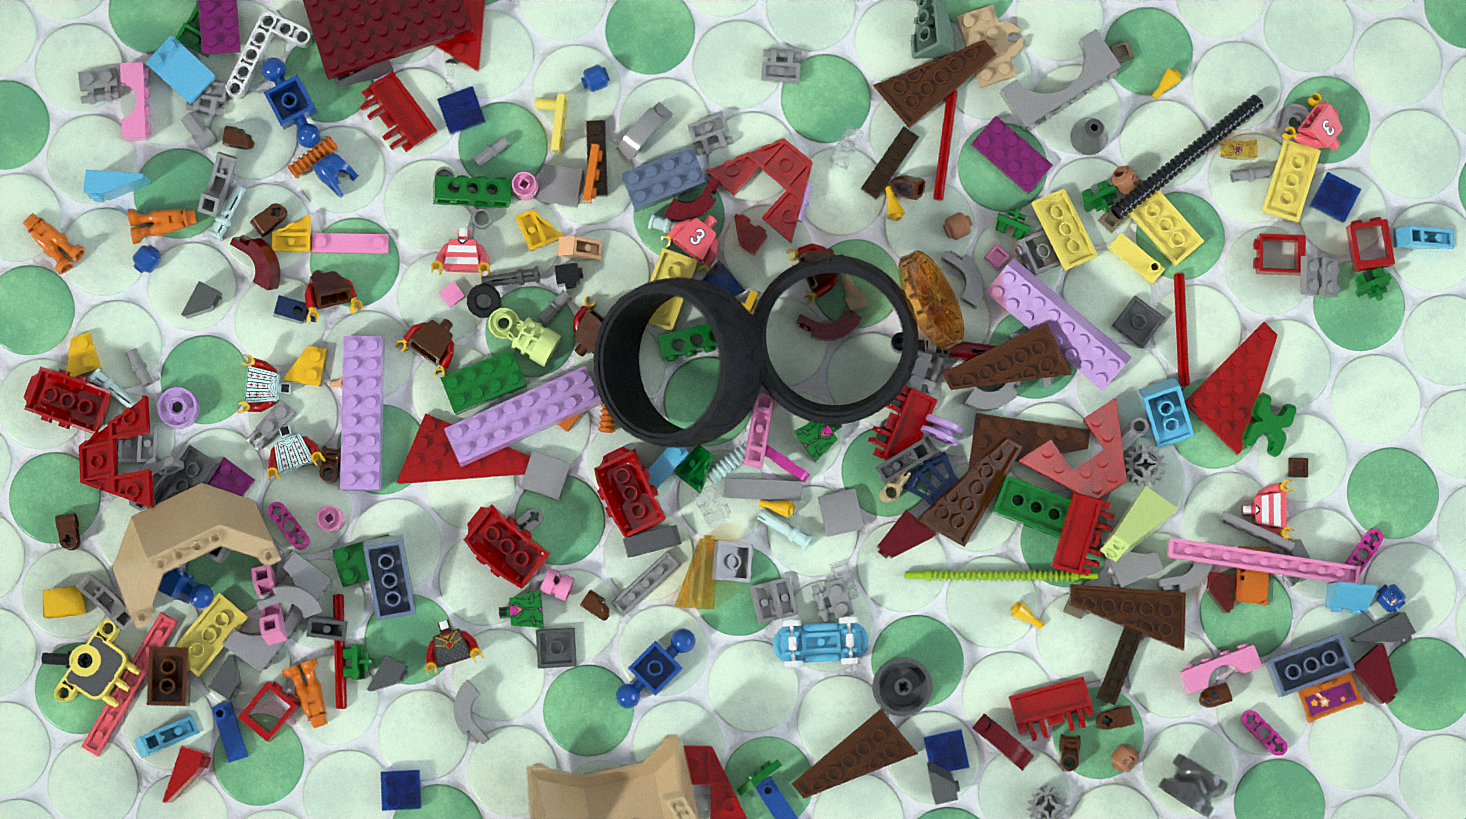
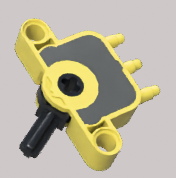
(101, 674)

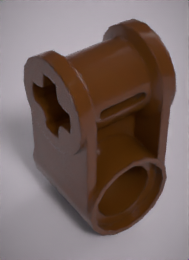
(267, 220)
(331, 462)
(68, 527)
(1118, 718)
(1069, 750)

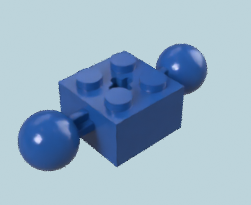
(302, 107)
(183, 588)
(681, 642)

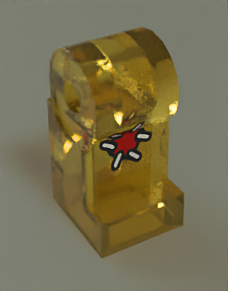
(1239, 150)

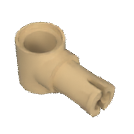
(853, 297)
(895, 486)

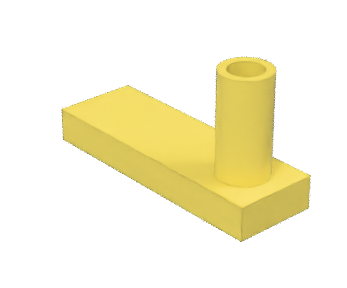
(560, 106)
(1136, 258)

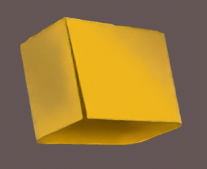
(63, 602)

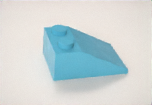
(180, 69)
(110, 185)
(1166, 412)
(1349, 597)

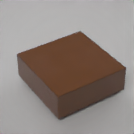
(1298, 467)

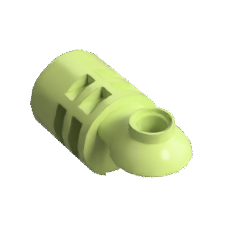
(526, 336)

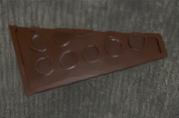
(926, 86)
(1019, 359)
(1028, 434)
(966, 501)
(1143, 611)
(862, 752)

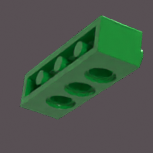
(463, 197)
(686, 335)

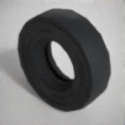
(486, 289)

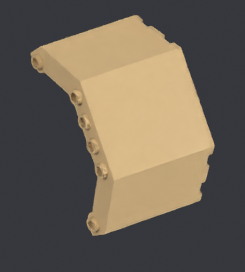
(180, 532)
(643, 790)

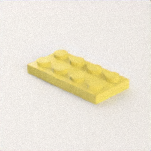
(1290, 181)
(1166, 228)
(1064, 229)
(671, 265)
(209, 631)

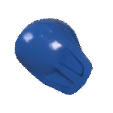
(327, 170)

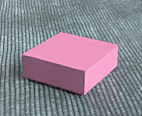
(997, 256)
(452, 294)

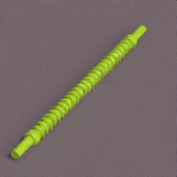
(927, 575)

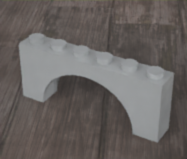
(1032, 107)
(1132, 565)
(252, 646)

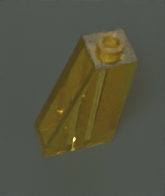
(698, 586)

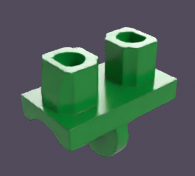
(1101, 199)
(1020, 228)
(1377, 285)
(360, 662)

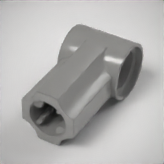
(201, 134)
(1130, 435)

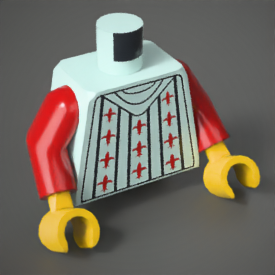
(262, 386)
(292, 453)

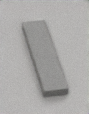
(763, 489)
(1257, 531)
(645, 583)

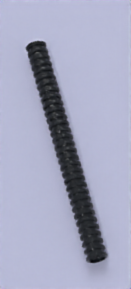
(1186, 157)

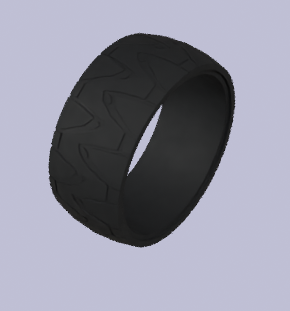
(619, 370)
(866, 407)

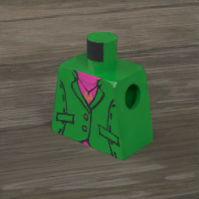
(817, 438)
(524, 610)

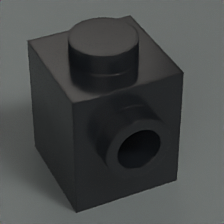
(568, 275)

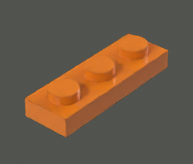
(592, 174)

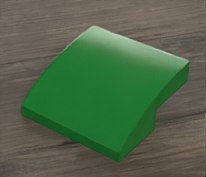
(190, 32)

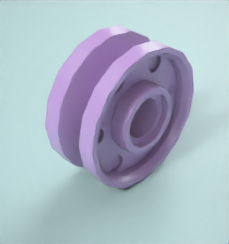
(186, 416)
(942, 430)

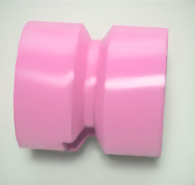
(525, 186)
(330, 518)
(562, 589)

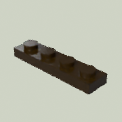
(597, 135)
(889, 163)
(1119, 666)

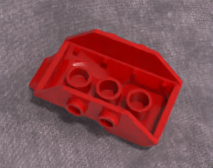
(67, 400)
(628, 492)
(505, 546)

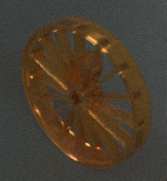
(931, 300)

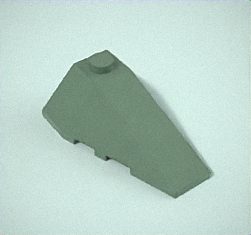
(933, 31)

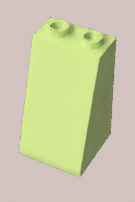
(1140, 520)

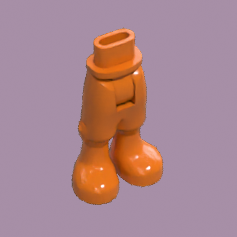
(164, 222)
(50, 239)
(310, 695)

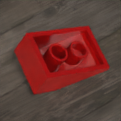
(187, 768)

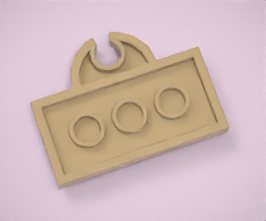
(984, 25)

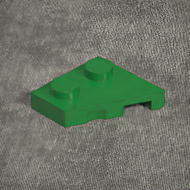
(695, 468)
(754, 778)

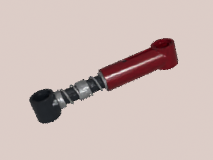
(961, 351)

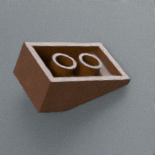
(168, 676)

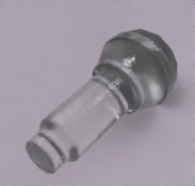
(450, 66)

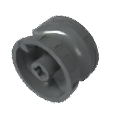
(917, 687)
(1193, 785)

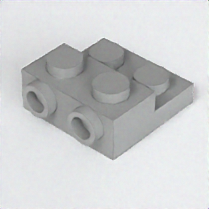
(1037, 253)
(1319, 277)
(732, 561)

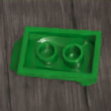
(352, 563)

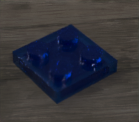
(461, 110)
(1335, 197)
(947, 750)
(401, 790)

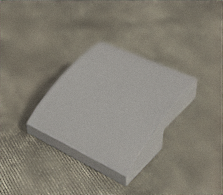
(561, 185)
(139, 448)
(546, 475)
(840, 512)
(773, 600)

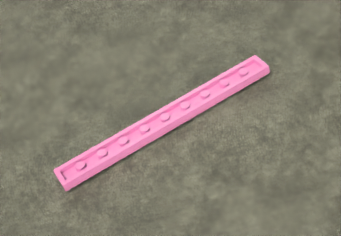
(1262, 561)

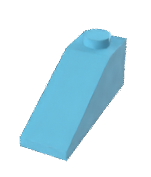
(1423, 238)
(666, 465)
(166, 736)

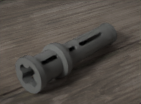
(520, 274)

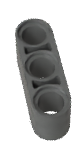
(652, 541)

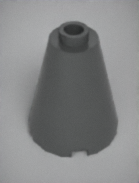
(1089, 136)

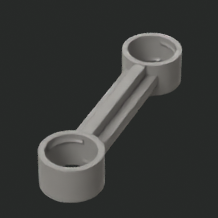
(473, 210)

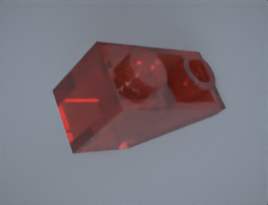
(749, 236)
(1220, 589)

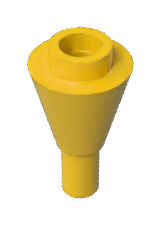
(1169, 79)
(894, 209)
(782, 507)
(1022, 612)

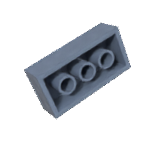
(663, 179)
(389, 577)
(1309, 665)

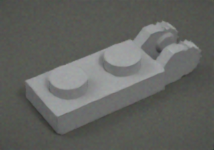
(271, 423)

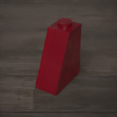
(904, 536)
(1376, 674)

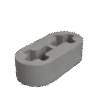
(526, 516)

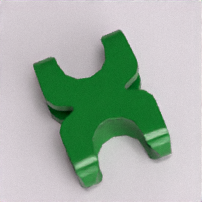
(1269, 424)

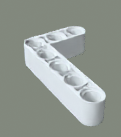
(261, 49)

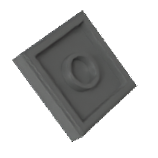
(1138, 321)
(556, 648)

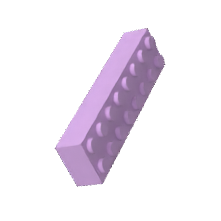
(1077, 337)
(362, 413)
(522, 416)

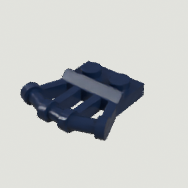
(929, 465)

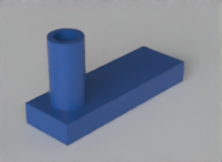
(230, 731)
(775, 800)

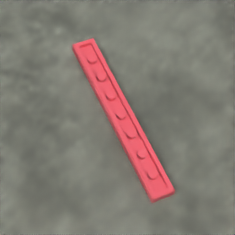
(110, 715)

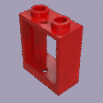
(1299, 250)
(1359, 265)
(259, 728)

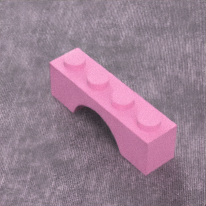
(136, 125)
(271, 619)
(1197, 677)

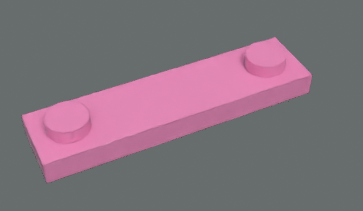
(350, 243)
(759, 430)

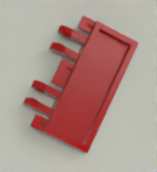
(398, 109)
(904, 426)
(1080, 533)
(1051, 704)

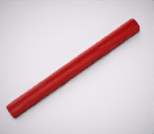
(945, 146)
(1181, 329)
(340, 662)

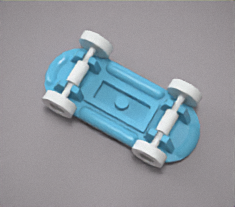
(820, 642)

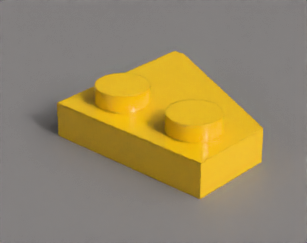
(536, 230)
(293, 237)
(82, 356)
(308, 367)

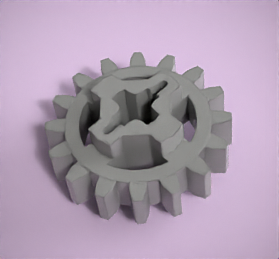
(1144, 456)
(1047, 798)

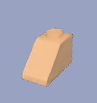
(580, 248)

